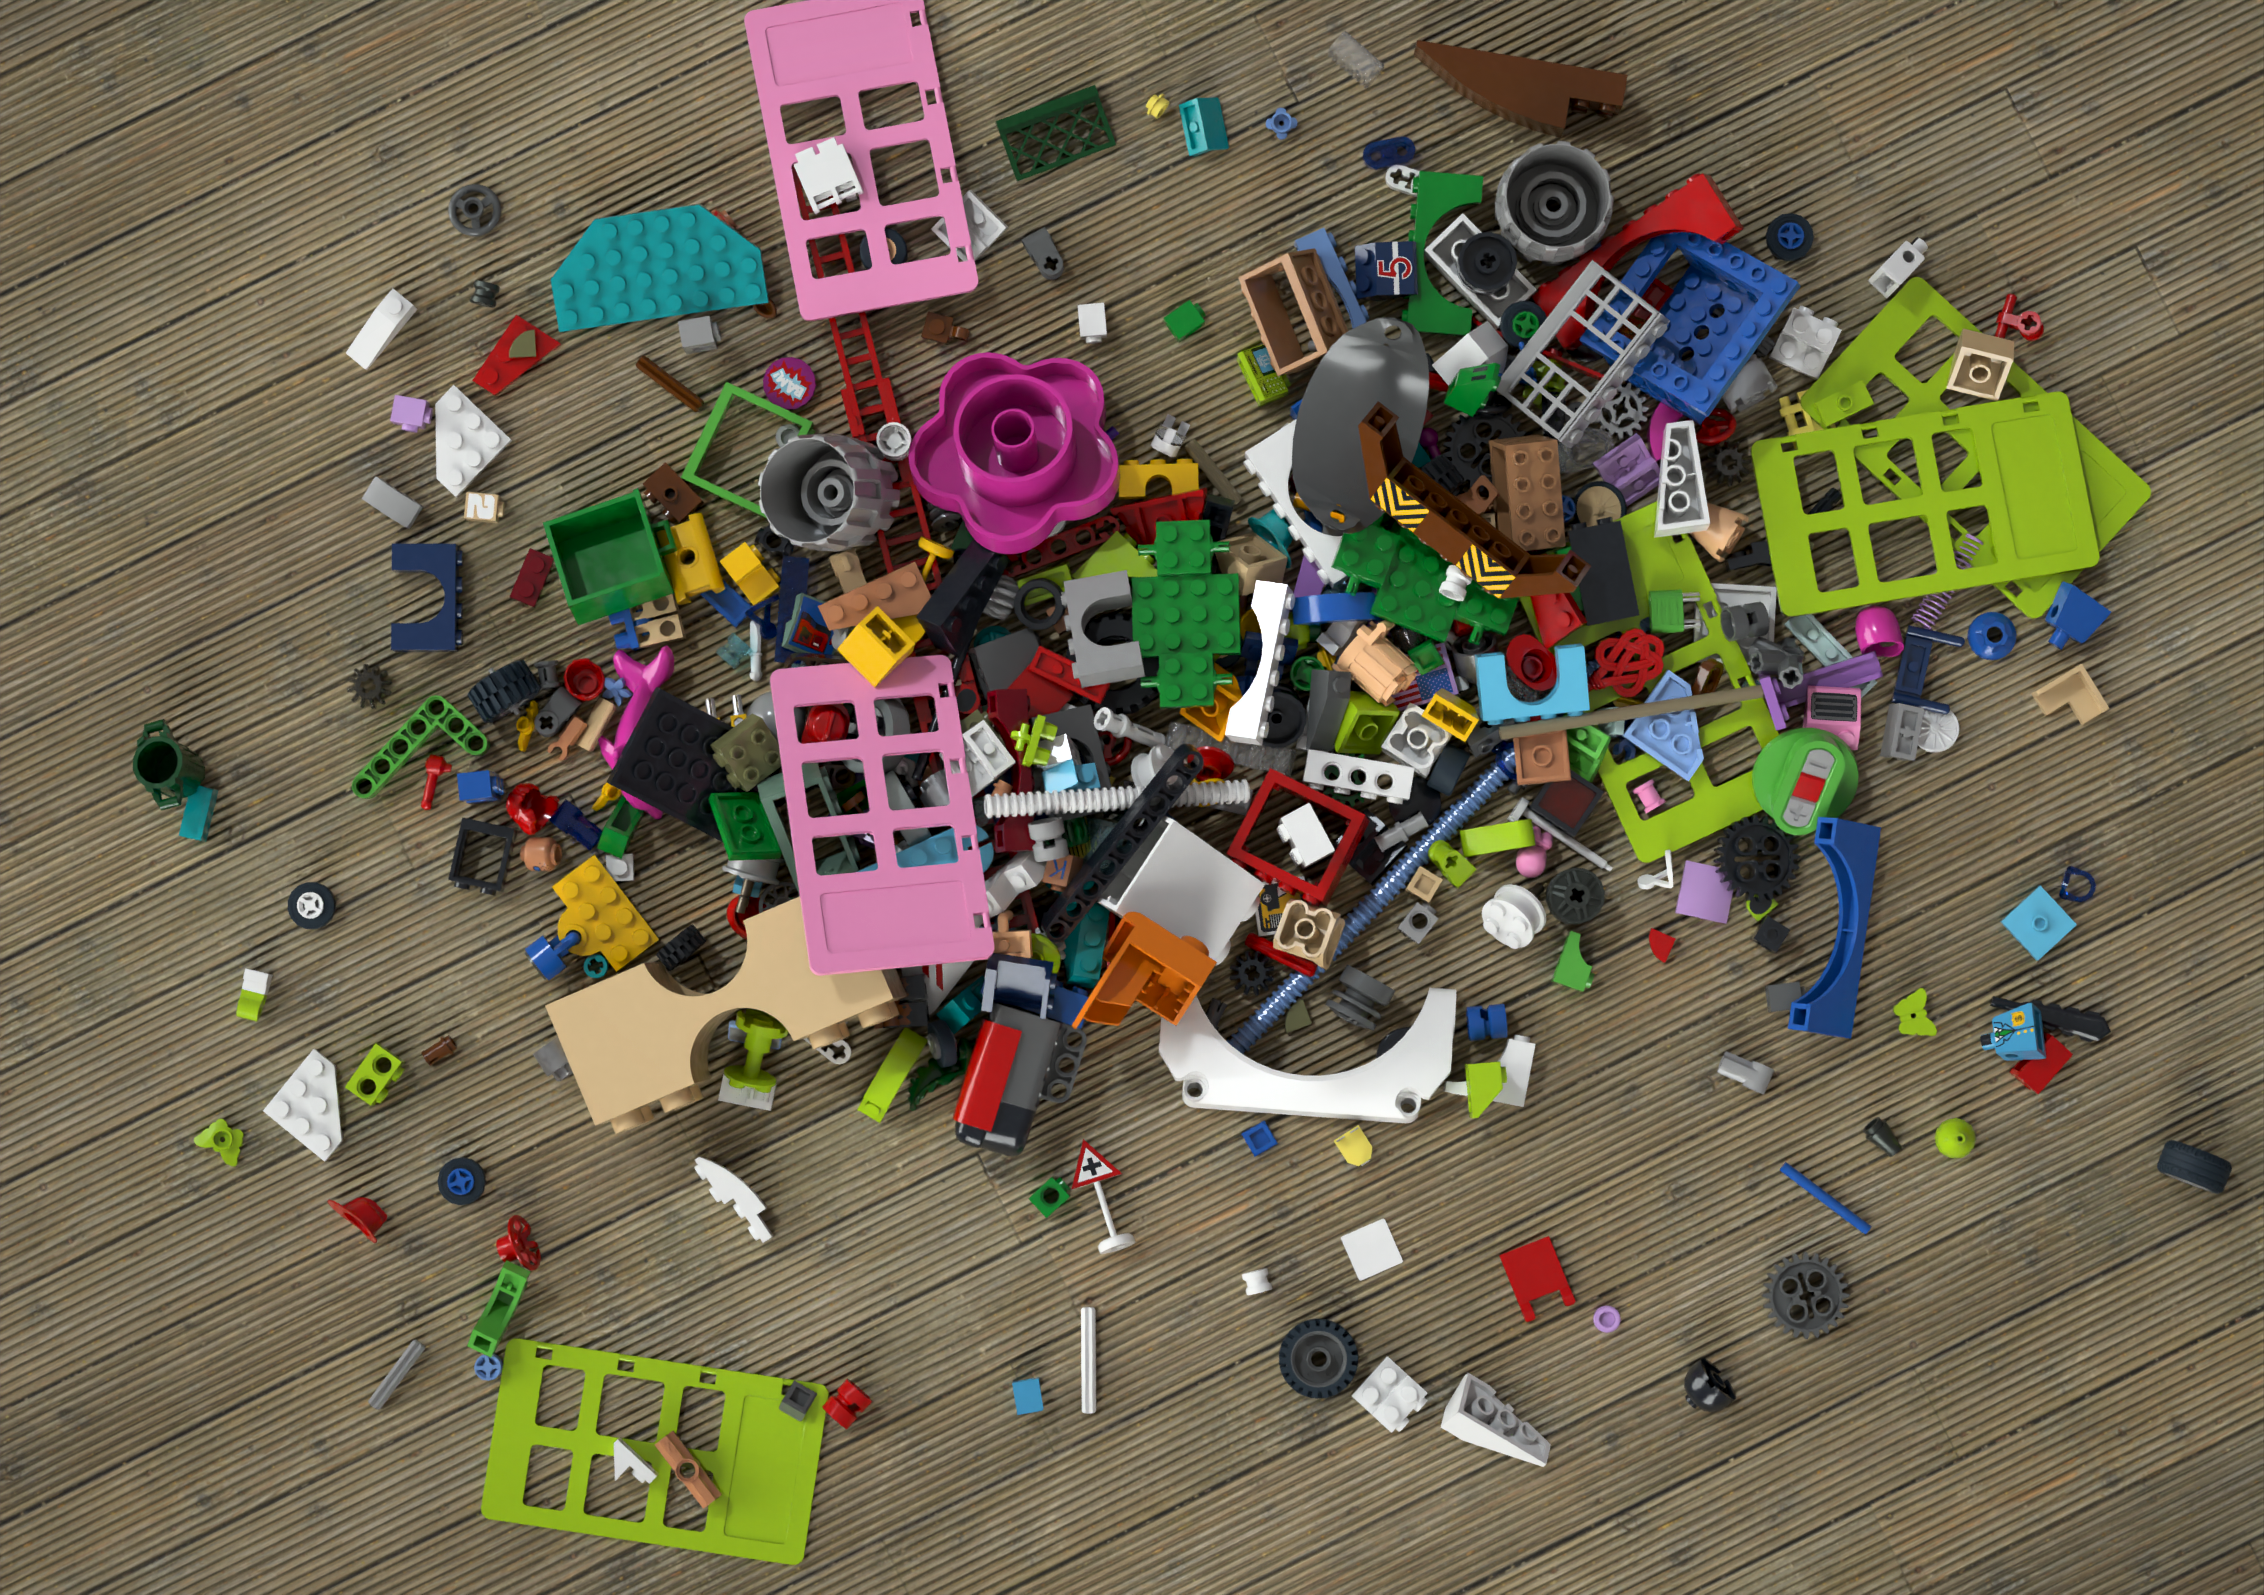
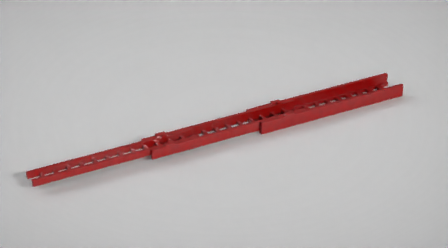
(857, 430)

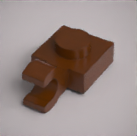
(940, 328)

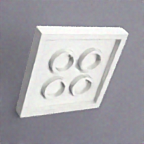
(1734, 595)

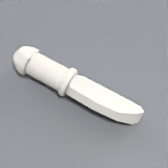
(755, 645)

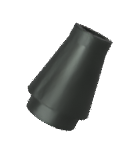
(1881, 1135)

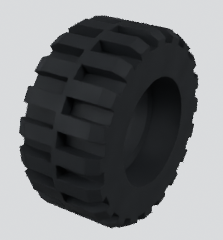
(1133, 697)

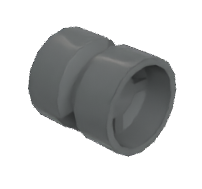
(1744, 621)

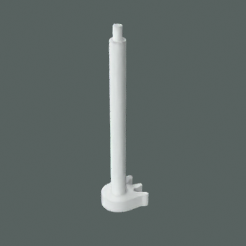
(1522, 809)

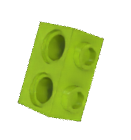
(370, 1070)

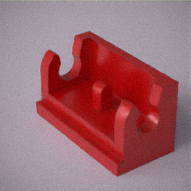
(2039, 1072)

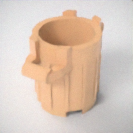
(1377, 663)

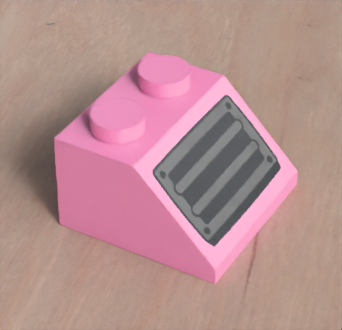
(1834, 711)

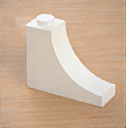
(1518, 1061)

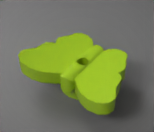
(1914, 1004)
(212, 1139)

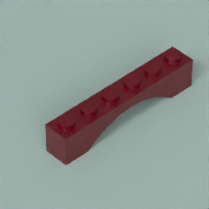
(1007, 712)

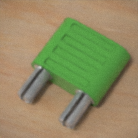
(1667, 612)

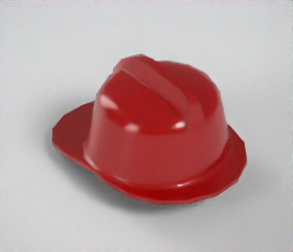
(1531, 662)
(826, 724)
(363, 1214)

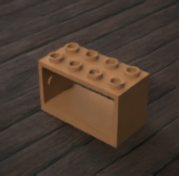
(1314, 300)
(1529, 491)

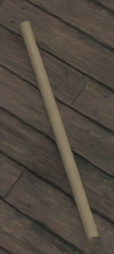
(1631, 712)

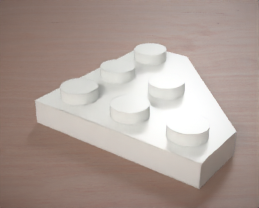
(464, 441)
(310, 1106)

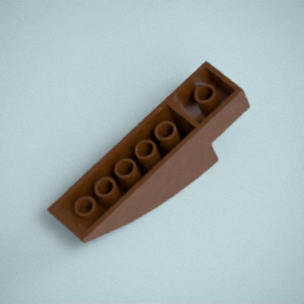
(1523, 88)

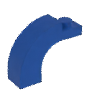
(1334, 608)

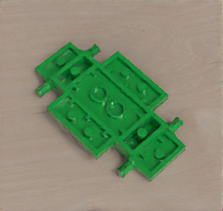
(1409, 585)
(1186, 614)

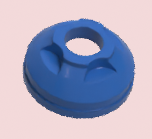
(1978, 638)

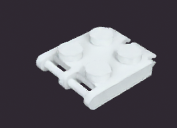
(826, 174)

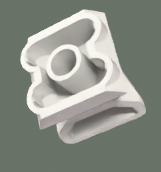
(1415, 741)

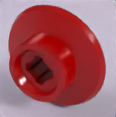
(1216, 763)

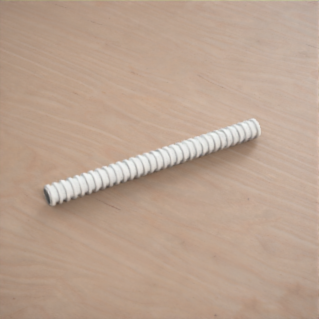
(1109, 799)

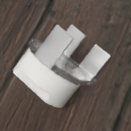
(1169, 440)

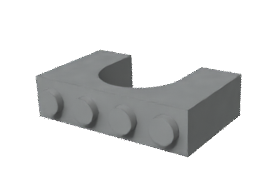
(1095, 662)

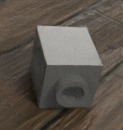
(1782, 995)

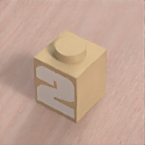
(483, 507)

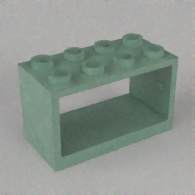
(773, 788)

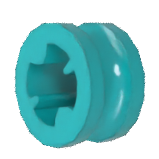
(593, 974)

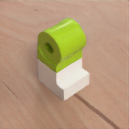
(253, 994)

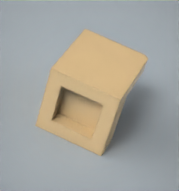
(1423, 884)

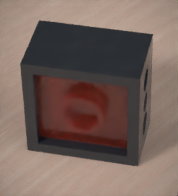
(1566, 803)

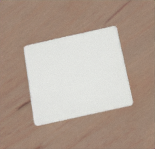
(1371, 1249)

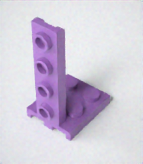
(1840, 674)

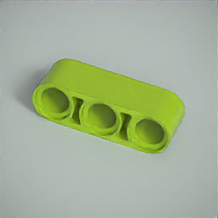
(1497, 838)

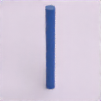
(1825, 1198)

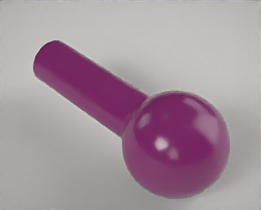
(1429, 440)

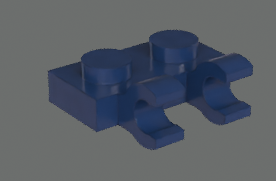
(1252, 652)

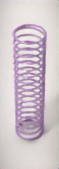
(1926, 626)

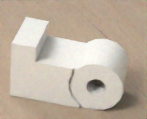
(1339, 636)

